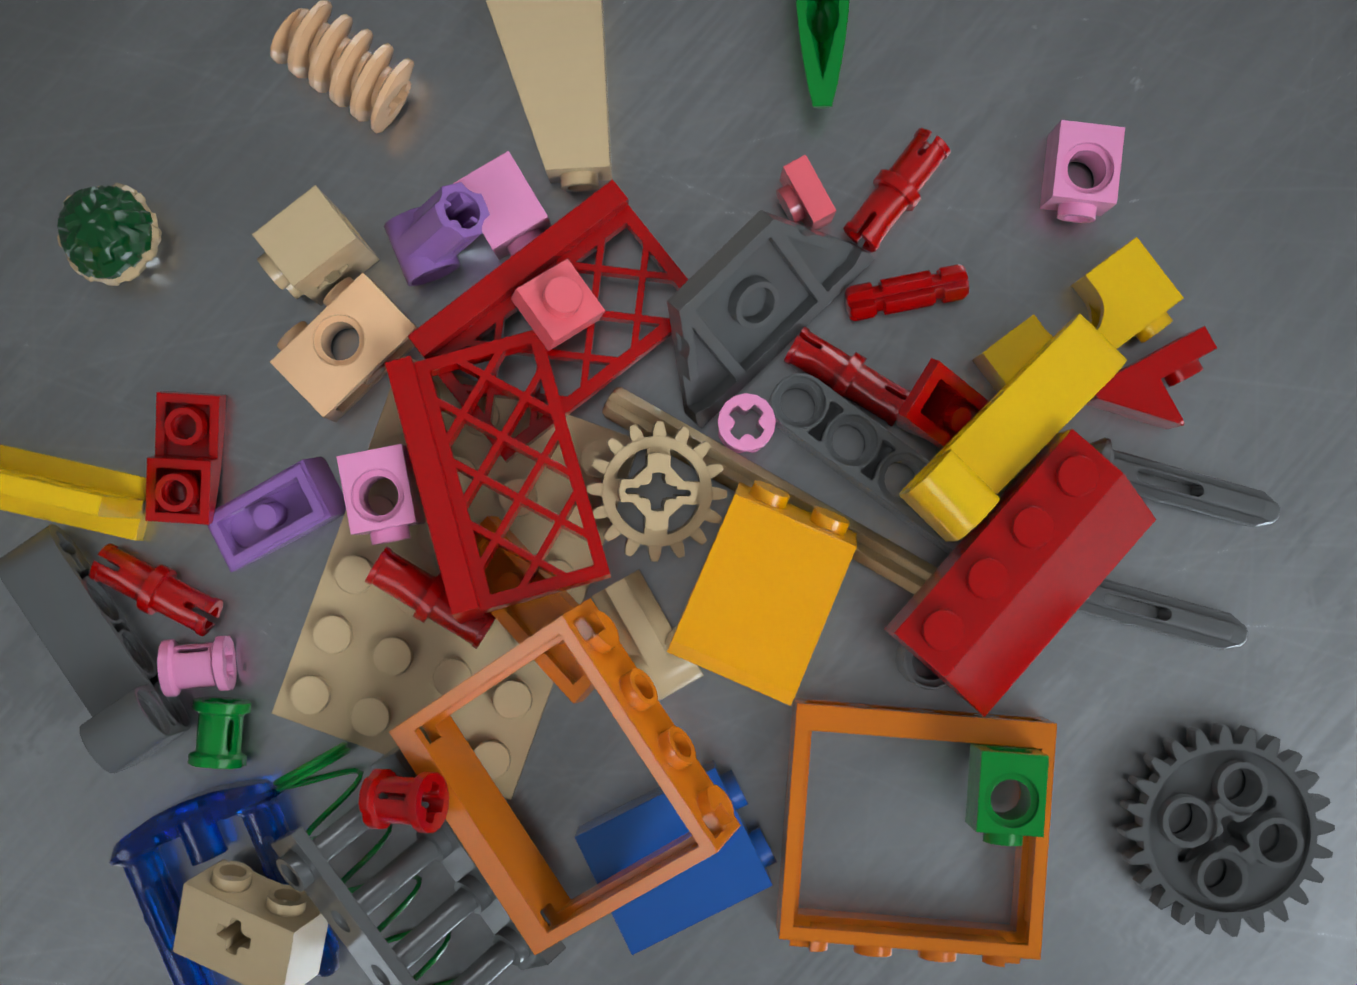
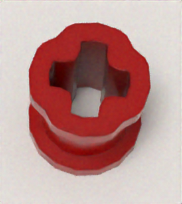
(404, 800)

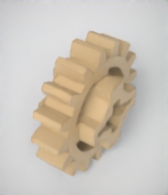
(656, 520)

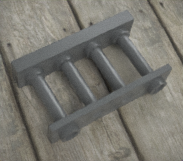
(307, 869)

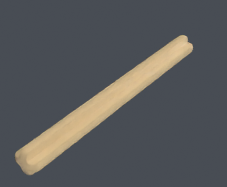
(872, 549)

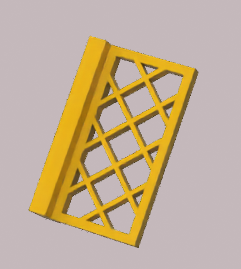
(72, 493)

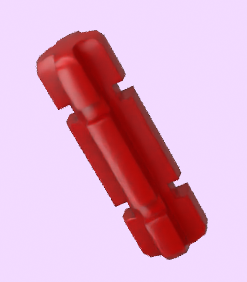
(907, 292)

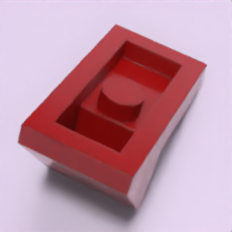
(1138, 388)
(939, 405)

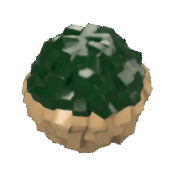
(108, 233)

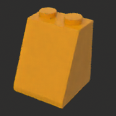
(765, 591)

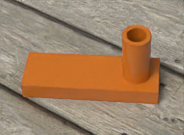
(529, 617)

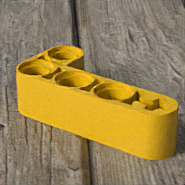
(1011, 429)

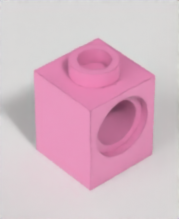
(1096, 147)
(512, 205)
(359, 473)

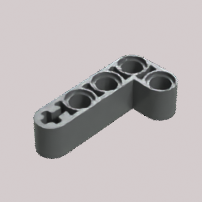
(93, 651)

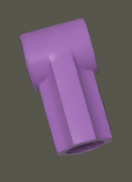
(436, 232)

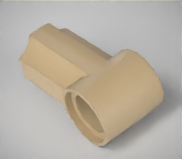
(646, 633)

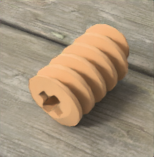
(343, 64)

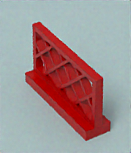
(490, 303)
(442, 490)

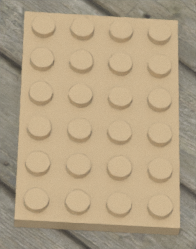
(374, 665)

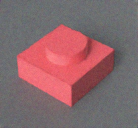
(804, 195)
(557, 304)

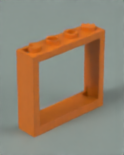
(495, 834)
(878, 933)

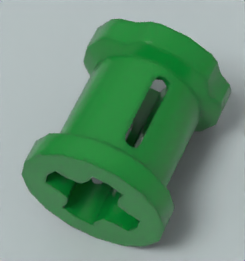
(219, 732)

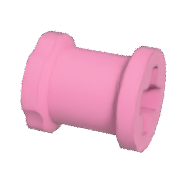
(743, 405)
(196, 665)

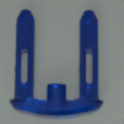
(196, 824)

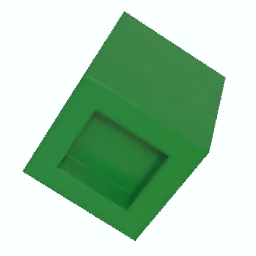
(996, 764)

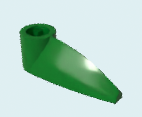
(822, 41)

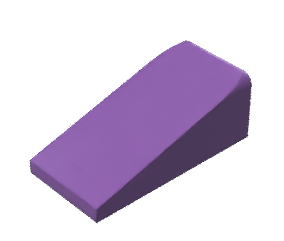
(277, 512)

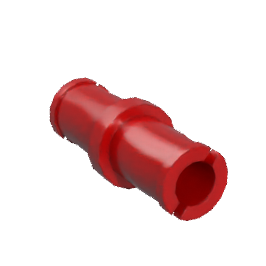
(897, 190)
(847, 375)
(156, 589)
(424, 595)

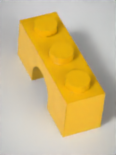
(1123, 299)

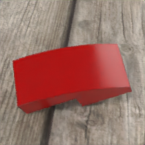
(187, 457)

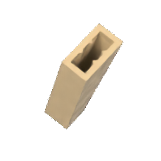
(562, 82)

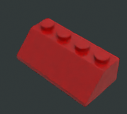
(1023, 570)

